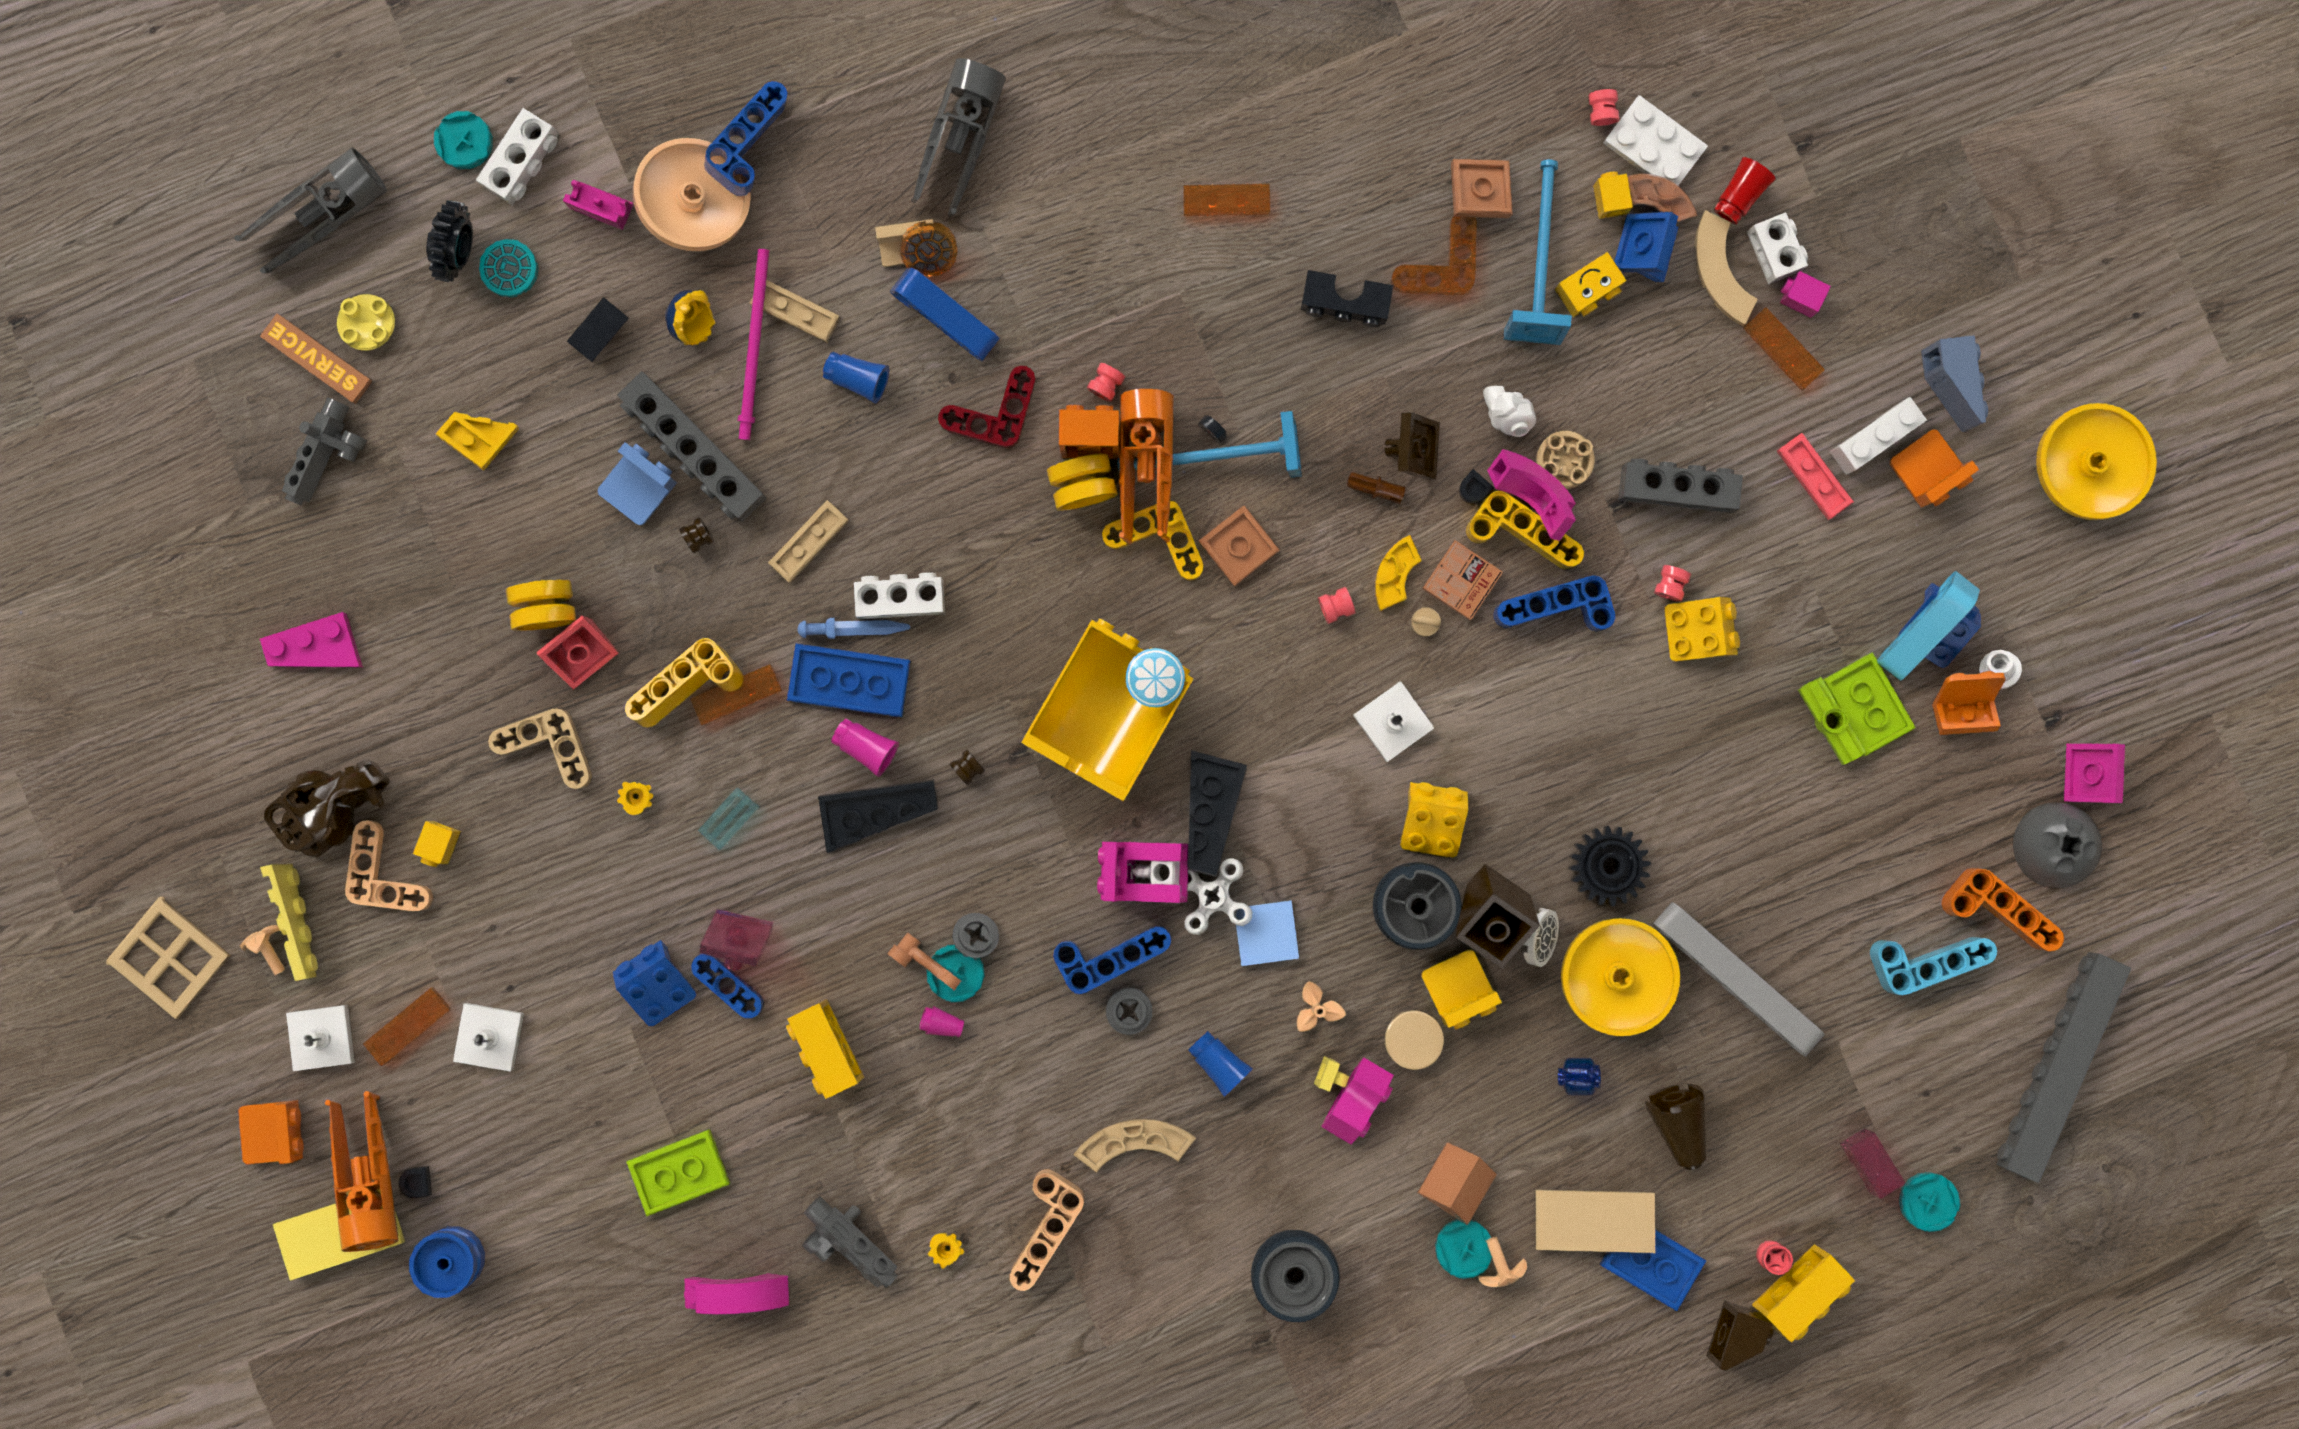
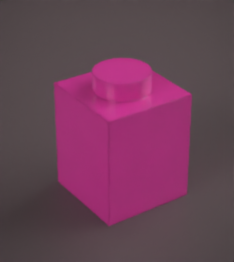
(1804, 294)

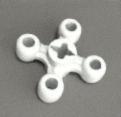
(1225, 903)

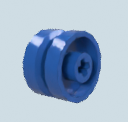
(429, 1264)

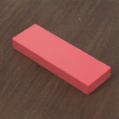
(1815, 476)

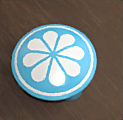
(1155, 677)

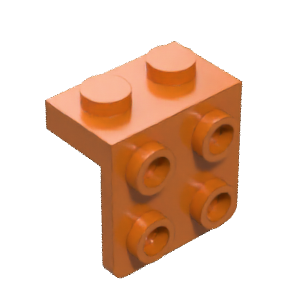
(1931, 469)
(1968, 703)
(271, 1132)

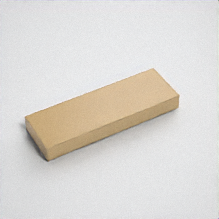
(799, 312)
(808, 541)

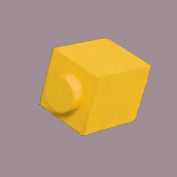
(1612, 195)
(436, 843)

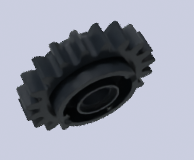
(449, 241)
(1628, 865)

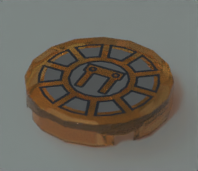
(929, 248)

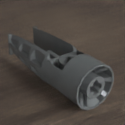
(977, 87)
(353, 179)

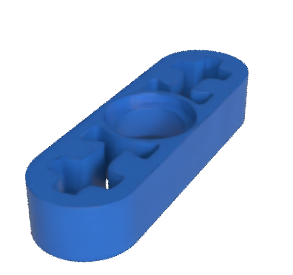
(737, 1006)

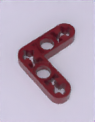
(994, 424)

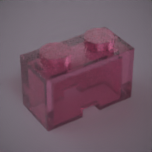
(1872, 1163)

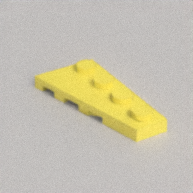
(291, 919)

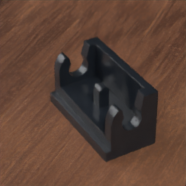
(597, 329)

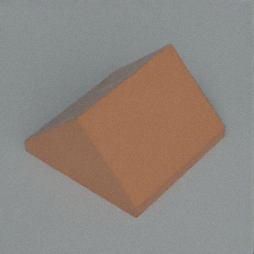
(1457, 1182)

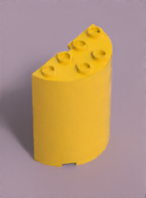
(1093, 719)

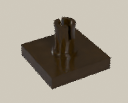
(1416, 446)

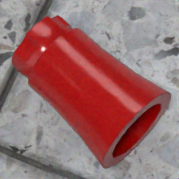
(1743, 190)

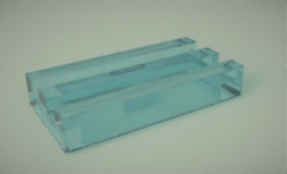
(733, 830)

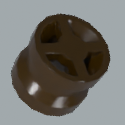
(696, 535)
(967, 767)

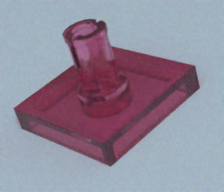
(736, 938)

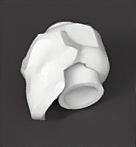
(1509, 411)

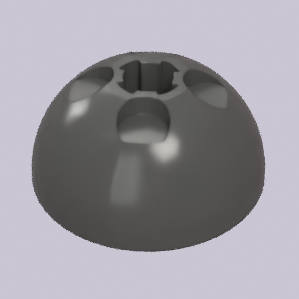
(2044, 852)

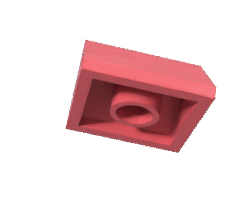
(578, 651)

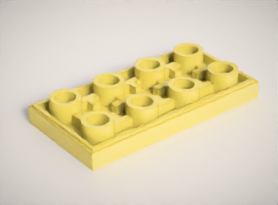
(313, 1241)

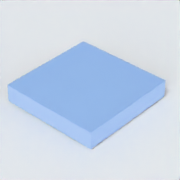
(1268, 935)

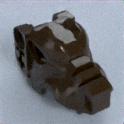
(325, 806)

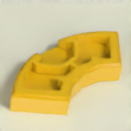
(1393, 572)

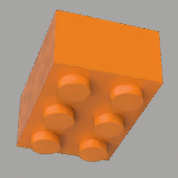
(1089, 431)

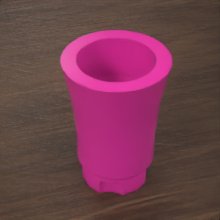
(865, 746)

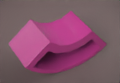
(1357, 1101)

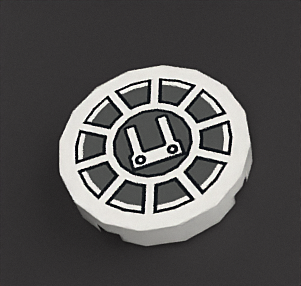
(1544, 939)

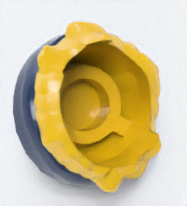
(690, 317)

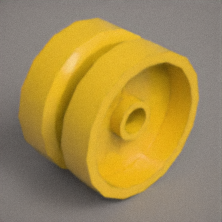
(1082, 482)
(541, 605)

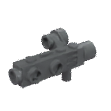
(317, 448)
(839, 1233)

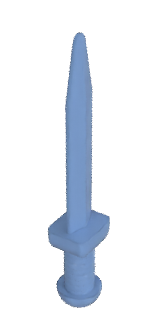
(845, 628)

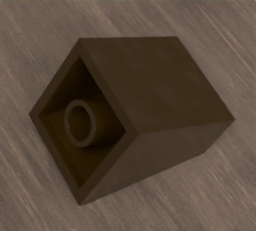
(1496, 916)

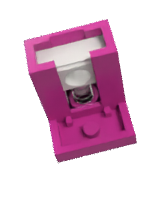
(1119, 872)

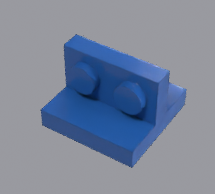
(1647, 244)

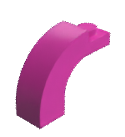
(1537, 487)
(736, 1295)

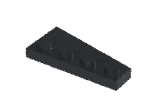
(1213, 801)
(868, 811)

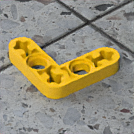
(1177, 525)

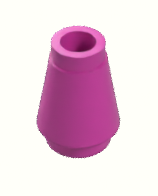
(938, 1022)

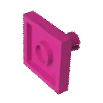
(2094, 773)

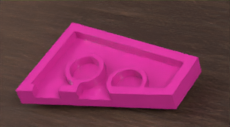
(314, 644)

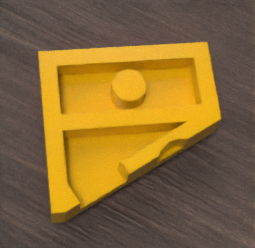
(476, 438)

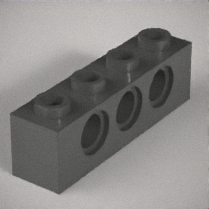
(1726, 483)

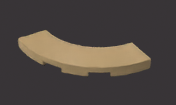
(1715, 272)
(1133, 1135)

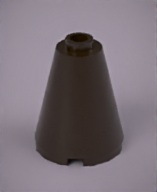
(1681, 1122)

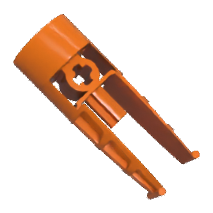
(1145, 414)
(368, 1224)

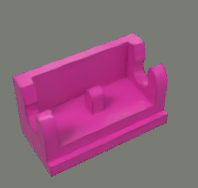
(598, 204)

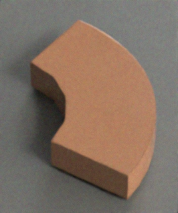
(1661, 194)

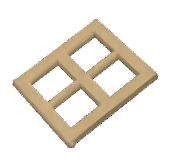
(168, 958)

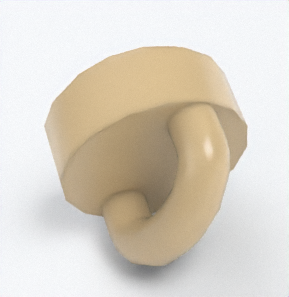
(1425, 622)

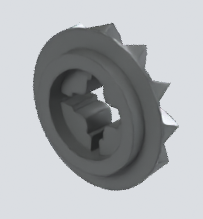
(970, 923)
(1129, 1025)

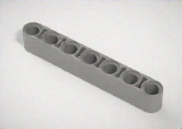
(1738, 979)

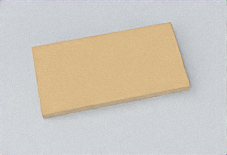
(1595, 1221)

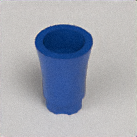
(857, 375)
(1219, 1063)

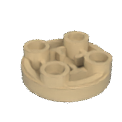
(1567, 457)
(1414, 1040)

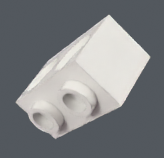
(1769, 250)

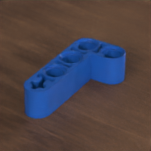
(750, 133)
(945, 313)
(1551, 605)
(1115, 954)

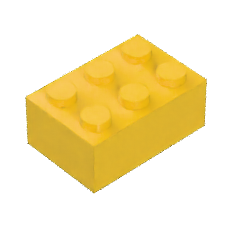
(824, 1049)
(1804, 1293)

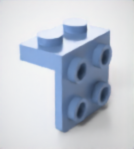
(636, 484)

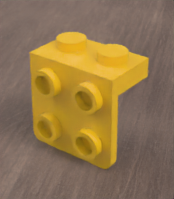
(1702, 629)
(1434, 819)
(1460, 989)

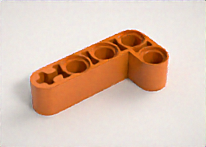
(2008, 913)

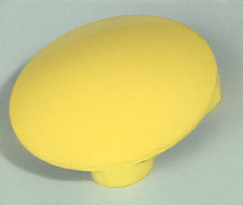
(365, 322)

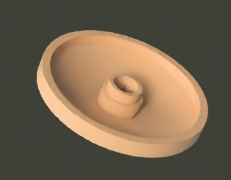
(683, 201)

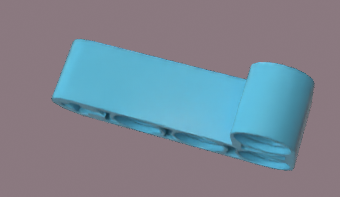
(1948, 608)
(1935, 960)

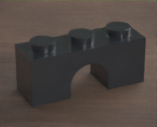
(1321, 298)

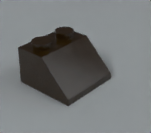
(1738, 1336)

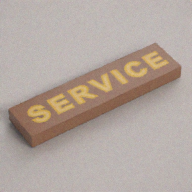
(316, 358)

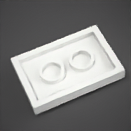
(1654, 142)

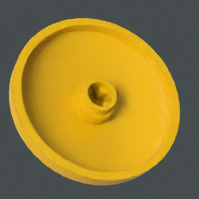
(2096, 461)
(1620, 977)

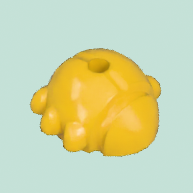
(630, 804)
(940, 1253)

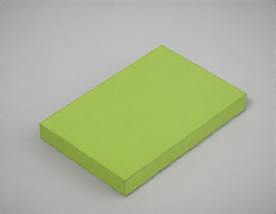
(1870, 703)
(678, 1172)

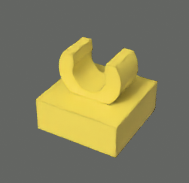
(1329, 1074)

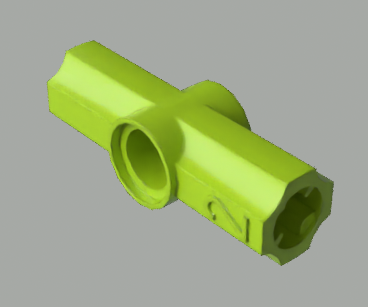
(1842, 737)

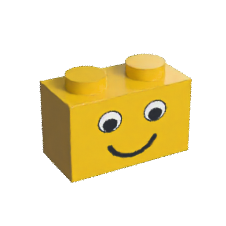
(1590, 285)

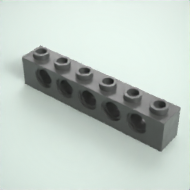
(644, 390)

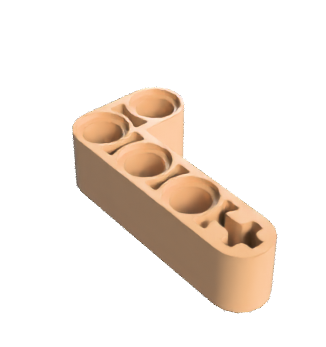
(1043, 1233)

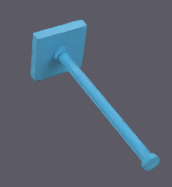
(1537, 325)
(1286, 446)

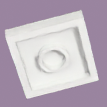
(1393, 721)
(320, 1037)
(488, 1037)

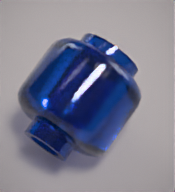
(1579, 1076)

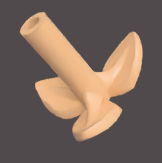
(260, 942)
(1308, 1018)
(1505, 1275)

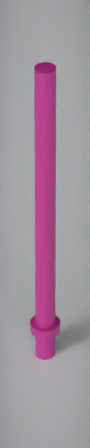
(753, 345)

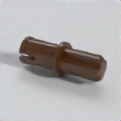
(1376, 487)

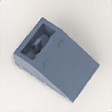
(1955, 378)

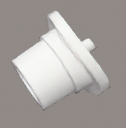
(2002, 662)

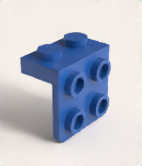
(1956, 639)
(653, 984)

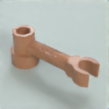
(909, 950)

